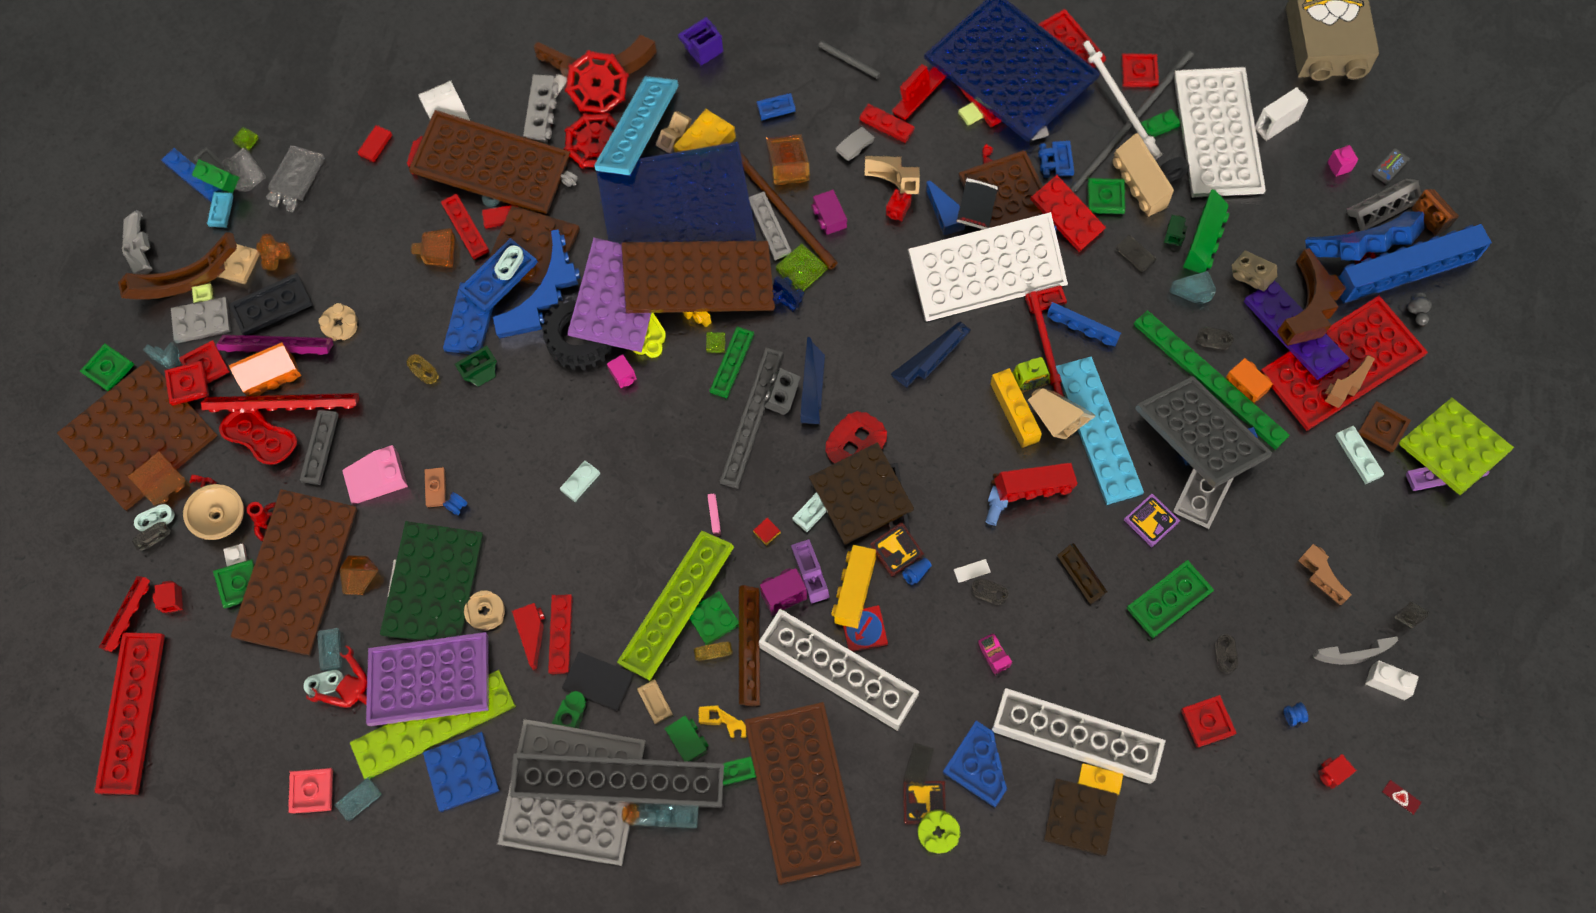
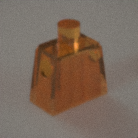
(436, 248)

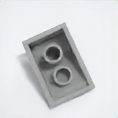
(1200, 500)

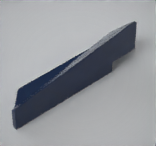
(931, 356)
(812, 384)

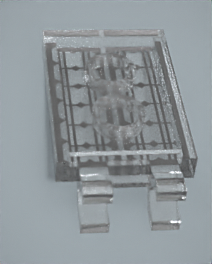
(294, 176)

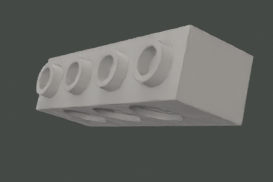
(541, 86)

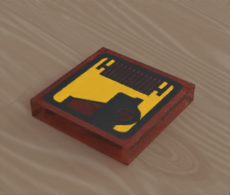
(896, 549)
(922, 800)

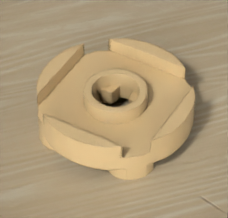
(335, 313)
(493, 617)

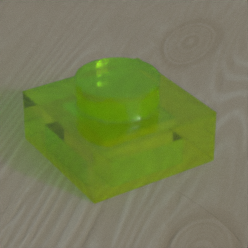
(245, 138)
(715, 342)

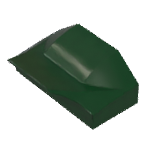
(478, 366)

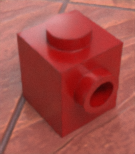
(168, 597)
(1335, 771)

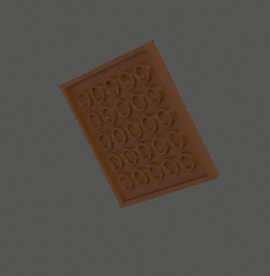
(130, 428)

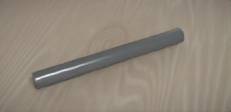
(849, 59)

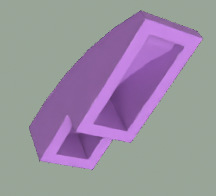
(810, 571)

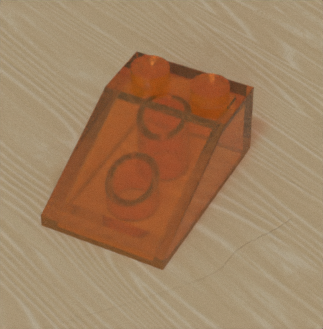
(788, 159)

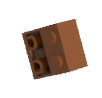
(1437, 212)

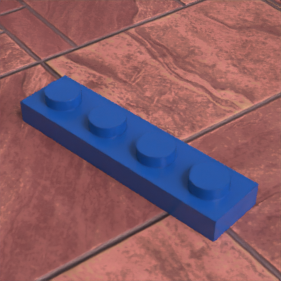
(185, 168)
(1087, 326)

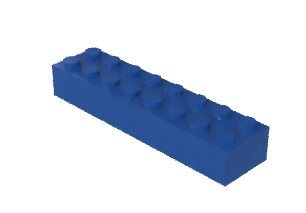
(1413, 262)

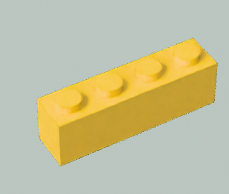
(1015, 408)
(855, 586)

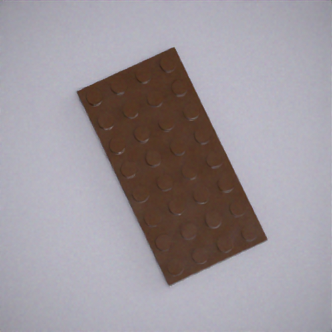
(490, 162)
(697, 276)
(294, 572)
(802, 793)

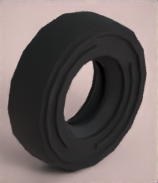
(1175, 168)

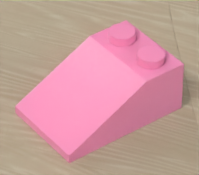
(375, 475)

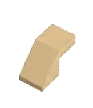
(669, 136)

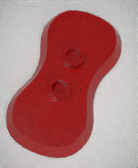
(266, 441)

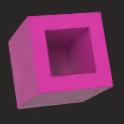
(1342, 160)
(621, 371)

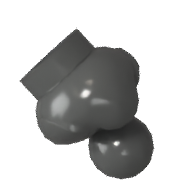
(1420, 306)

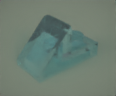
(168, 358)

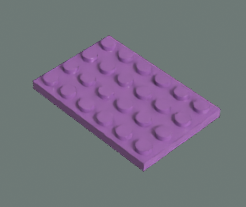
(601, 302)
(427, 679)

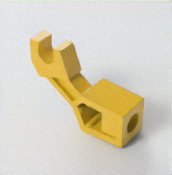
(731, 722)

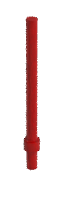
(1055, 378)

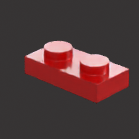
(1048, 296)

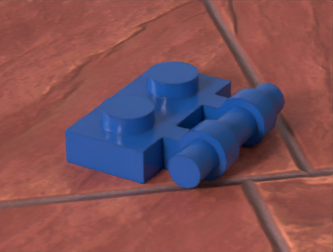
(1062, 159)

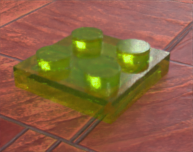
(801, 267)

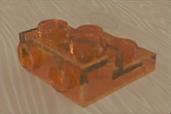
(157, 479)

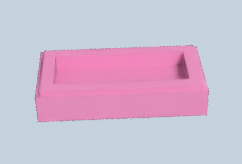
(714, 515)

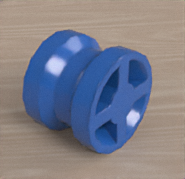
(455, 503)
(1296, 714)

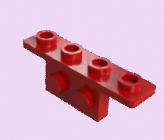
(917, 89)

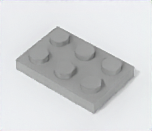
(201, 320)

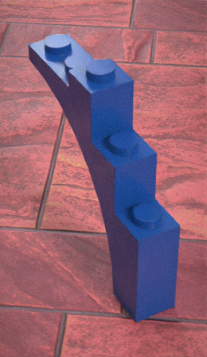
(1355, 245)
(559, 275)

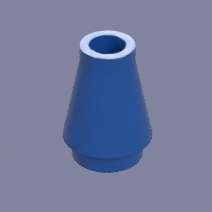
(916, 571)

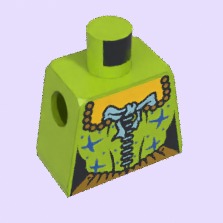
(1031, 374)

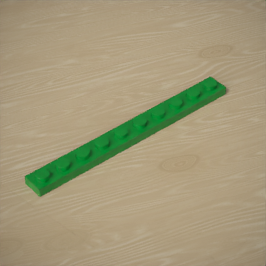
(1211, 380)

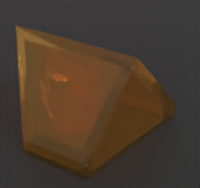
(357, 574)

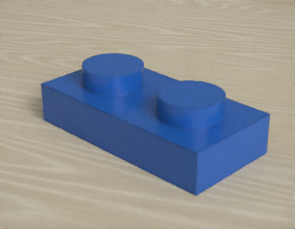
(776, 106)

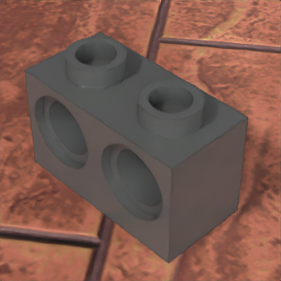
(785, 393)

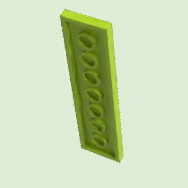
(675, 605)
(404, 740)

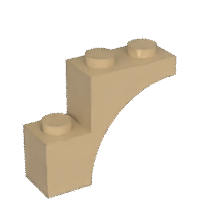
(890, 168)

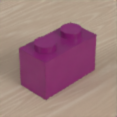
(829, 212)

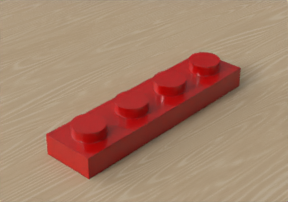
(465, 226)
(121, 620)
(560, 634)

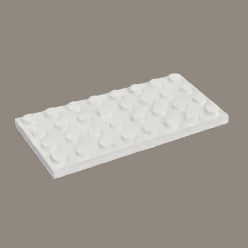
(1219, 132)
(987, 266)

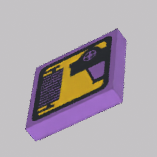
(1151, 520)

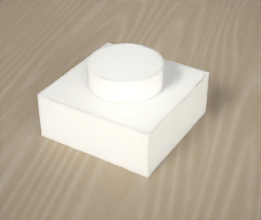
(235, 554)

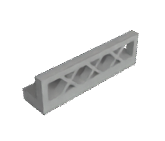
(1383, 198)

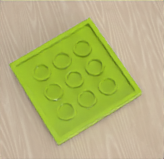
(1456, 446)

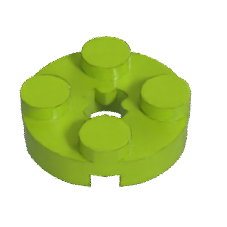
(948, 839)

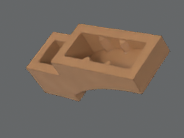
(1341, 388)
(1316, 561)

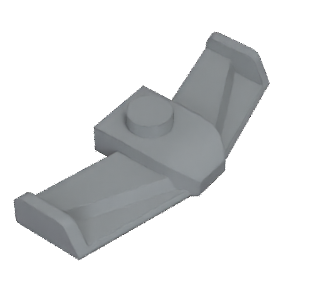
(135, 244)

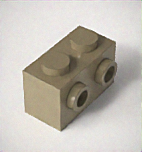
(1254, 270)

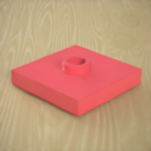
(310, 790)

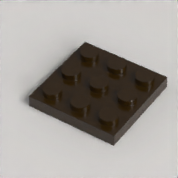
(1080, 817)

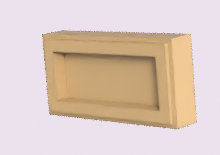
(655, 702)

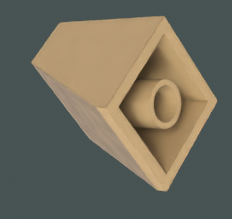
(1059, 413)

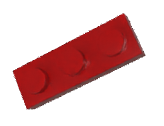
(887, 123)

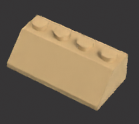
(1143, 175)

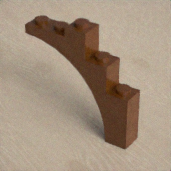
(1321, 304)

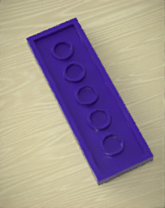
(1272, 308)

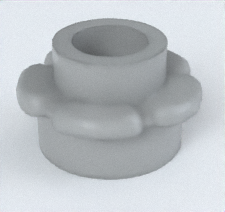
(569, 179)

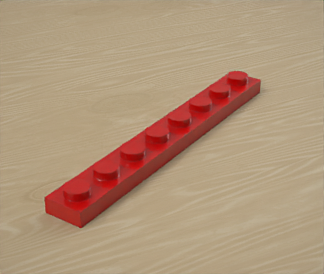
(273, 402)

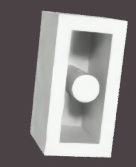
(1391, 680)

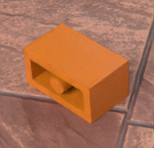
(1249, 380)

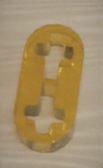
(419, 372)
(713, 651)

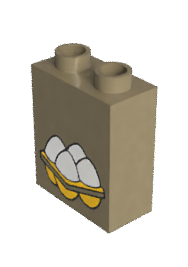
(1332, 37)

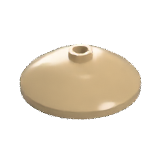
(206, 504)

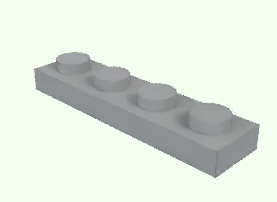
(769, 225)

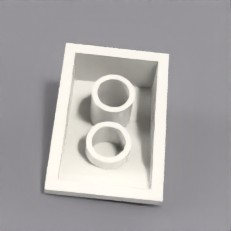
(443, 99)

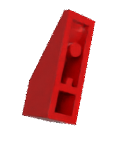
(530, 628)

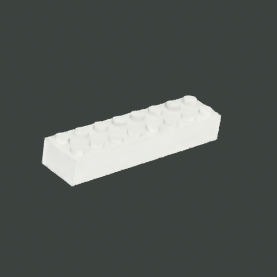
(838, 669)
(1078, 736)

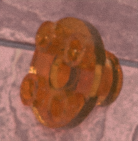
(272, 251)

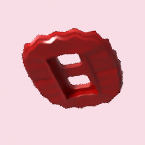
(845, 433)

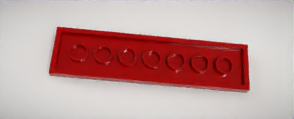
(130, 714)

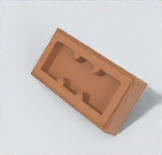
(435, 487)

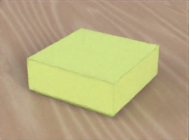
(970, 114)
(202, 293)

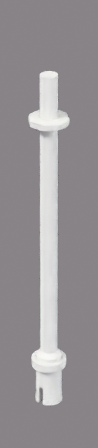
(1148, 140)

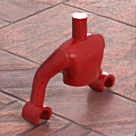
(350, 688)

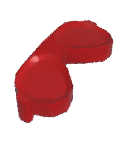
(986, 151)
(195, 478)

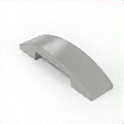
(1333, 656)

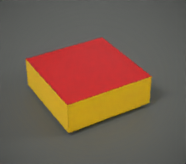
(766, 531)

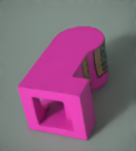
(994, 654)

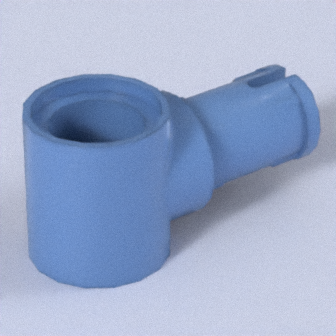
(995, 507)

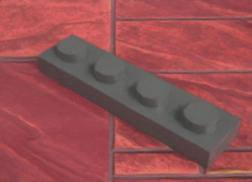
(319, 447)

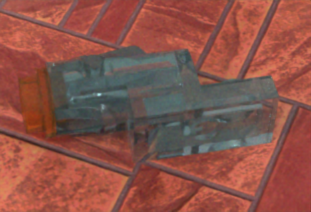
(660, 815)

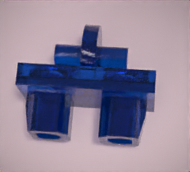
(784, 294)

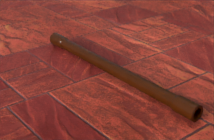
(823, 254)

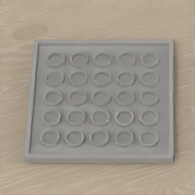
(563, 826)

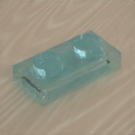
(329, 649)
(358, 799)

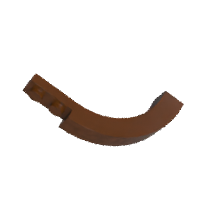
(630, 59)
(181, 280)

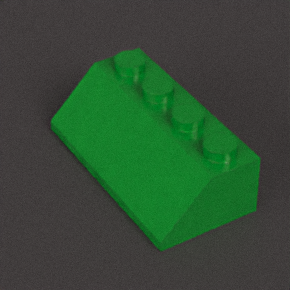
(1206, 233)

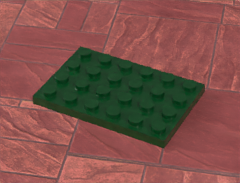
(431, 582)

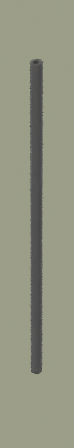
(1128, 124)

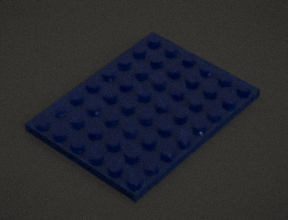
(1012, 66)
(679, 198)

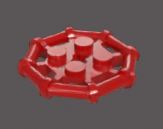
(586, 80)
(585, 138)

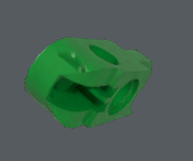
(572, 705)

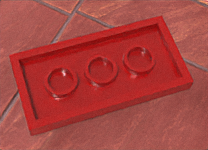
(1068, 213)

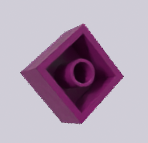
(783, 591)

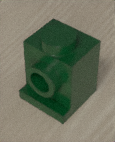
(1176, 230)

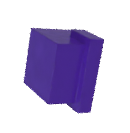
(702, 41)

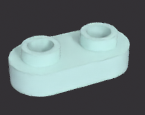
(509, 264)
(154, 516)
(323, 682)

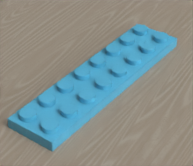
(636, 126)
(1101, 434)

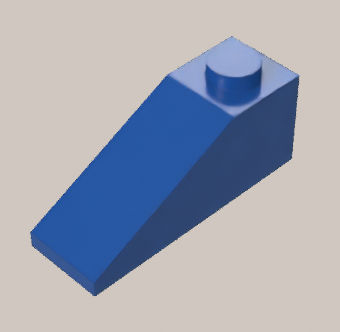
(945, 209)

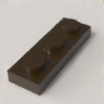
(1082, 573)

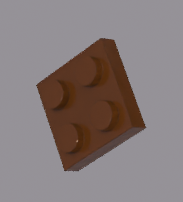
(1384, 426)

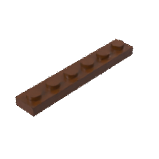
(749, 646)

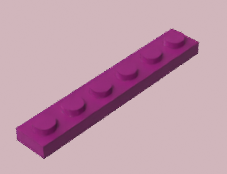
(259, 343)

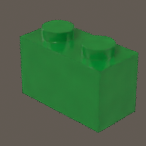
(215, 176)
(686, 740)

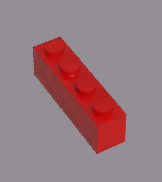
(1035, 482)

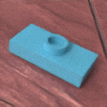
(220, 209)

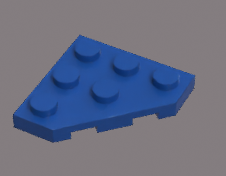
(978, 765)

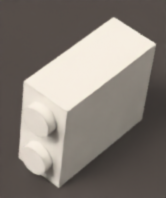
(1281, 113)

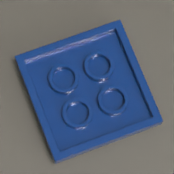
(461, 771)

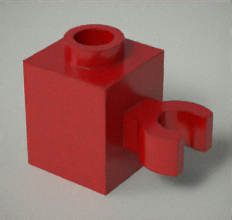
(898, 205)

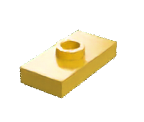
(1100, 778)

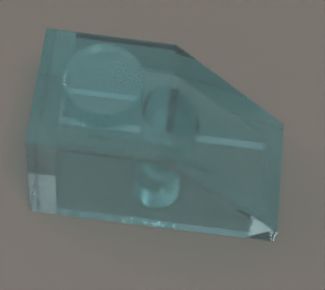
(1195, 288)

